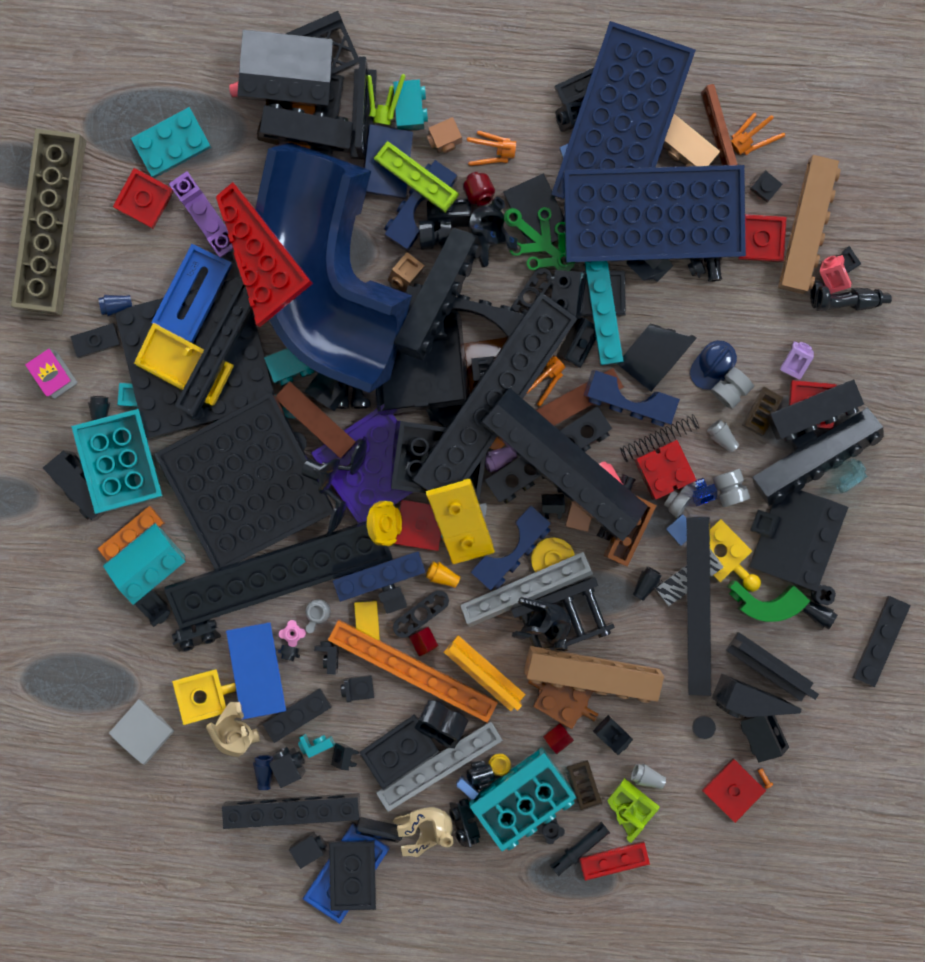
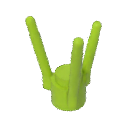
(384, 113)

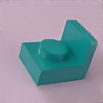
(320, 745)

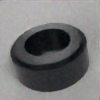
(704, 727)

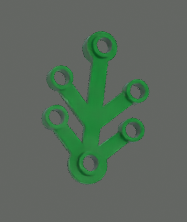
(542, 241)

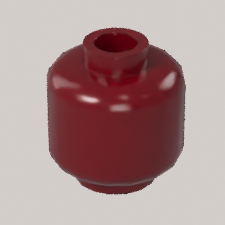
(479, 189)

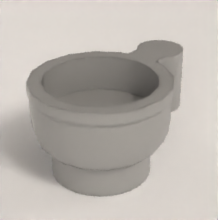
(678, 501)
(317, 613)

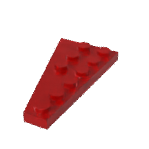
(262, 260)

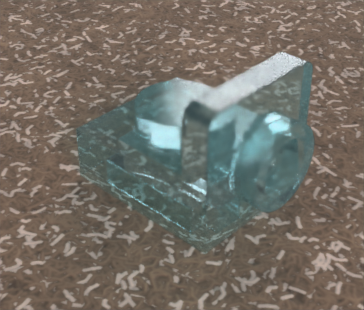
(850, 480)

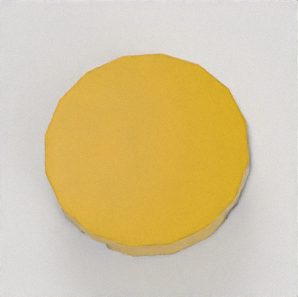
(384, 523)
(550, 552)

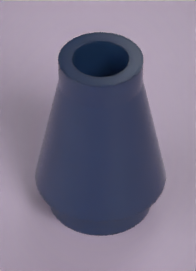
(114, 303)
(263, 772)

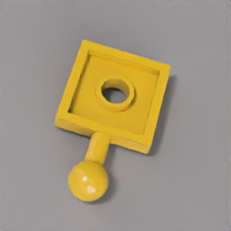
(735, 553)
(214, 702)

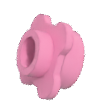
(298, 633)

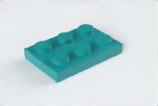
(171, 142)

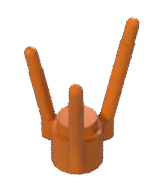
(742, 142)
(504, 148)
(552, 369)

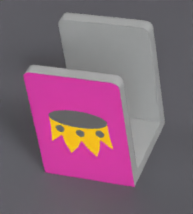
(51, 373)

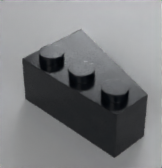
(69, 475)

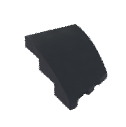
(655, 354)

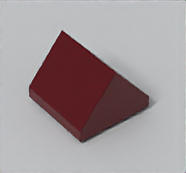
(423, 641)
(558, 738)

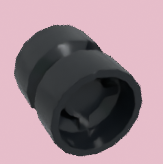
(434, 233)

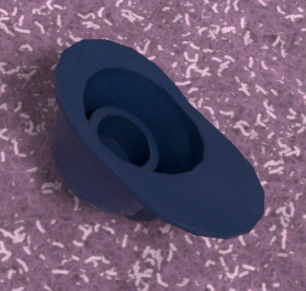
(713, 364)

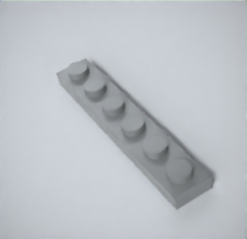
(529, 587)
(440, 766)

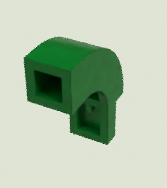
(783, 607)

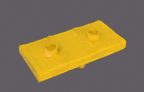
(175, 359)
(461, 521)

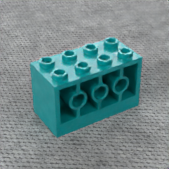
(520, 784)

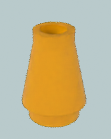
(442, 575)

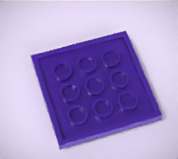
(373, 478)

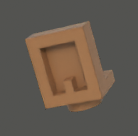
(405, 272)

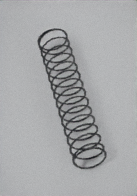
(622, 450)

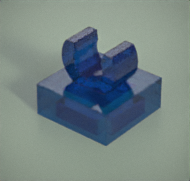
(703, 492)

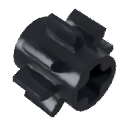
(480, 775)

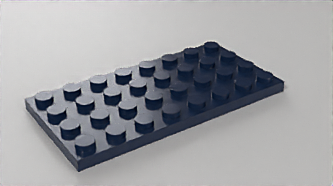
(627, 103)
(654, 213)

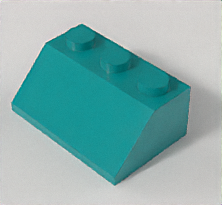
(144, 563)

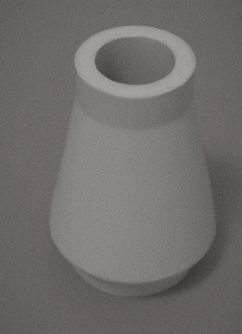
(723, 436)
(645, 776)

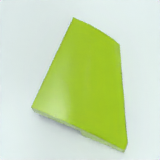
(632, 808)

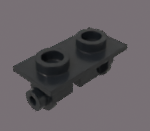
(185, 639)
(466, 832)

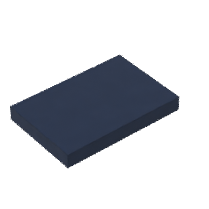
(381, 180)

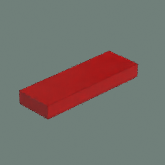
(614, 860)

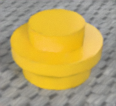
(500, 764)

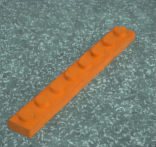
(413, 671)

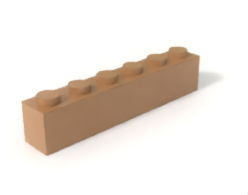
(808, 224)
(594, 674)

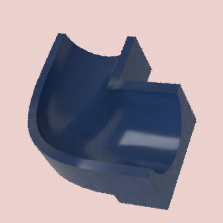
(338, 321)

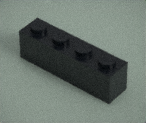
(305, 128)
(814, 410)

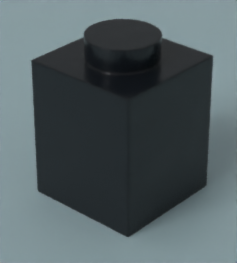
(308, 849)

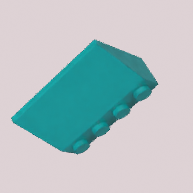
(117, 461)

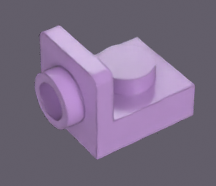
(798, 360)

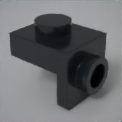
(392, 598)
(153, 608)
(613, 735)

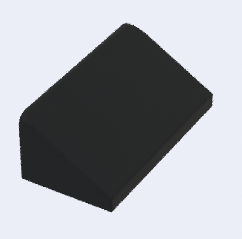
(458, 212)
(578, 342)
(377, 829)

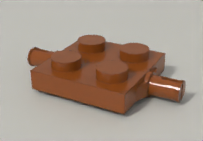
(563, 703)

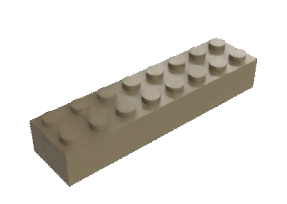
(48, 222)

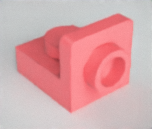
(835, 274)

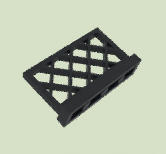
(326, 26)
(361, 108)
(771, 667)

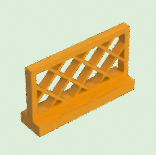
(485, 673)

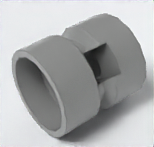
(732, 388)
(731, 488)

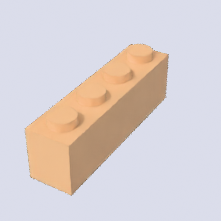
(688, 145)

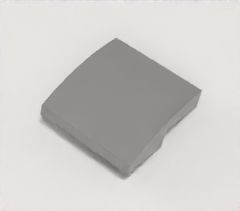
(141, 732)

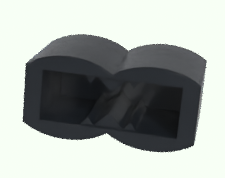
(441, 724)

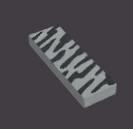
(676, 585)

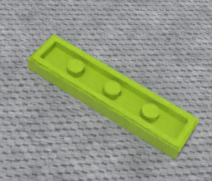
(416, 176)

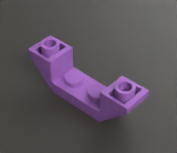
(202, 213)

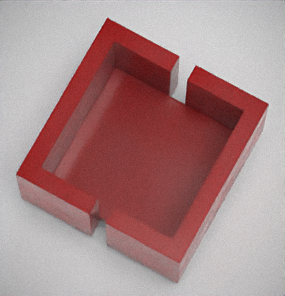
(665, 470)

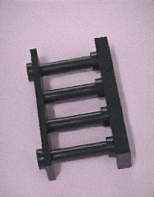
(565, 595)

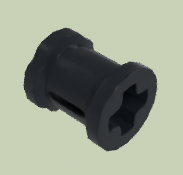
(830, 595)

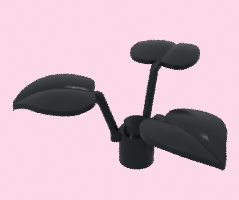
(323, 476)

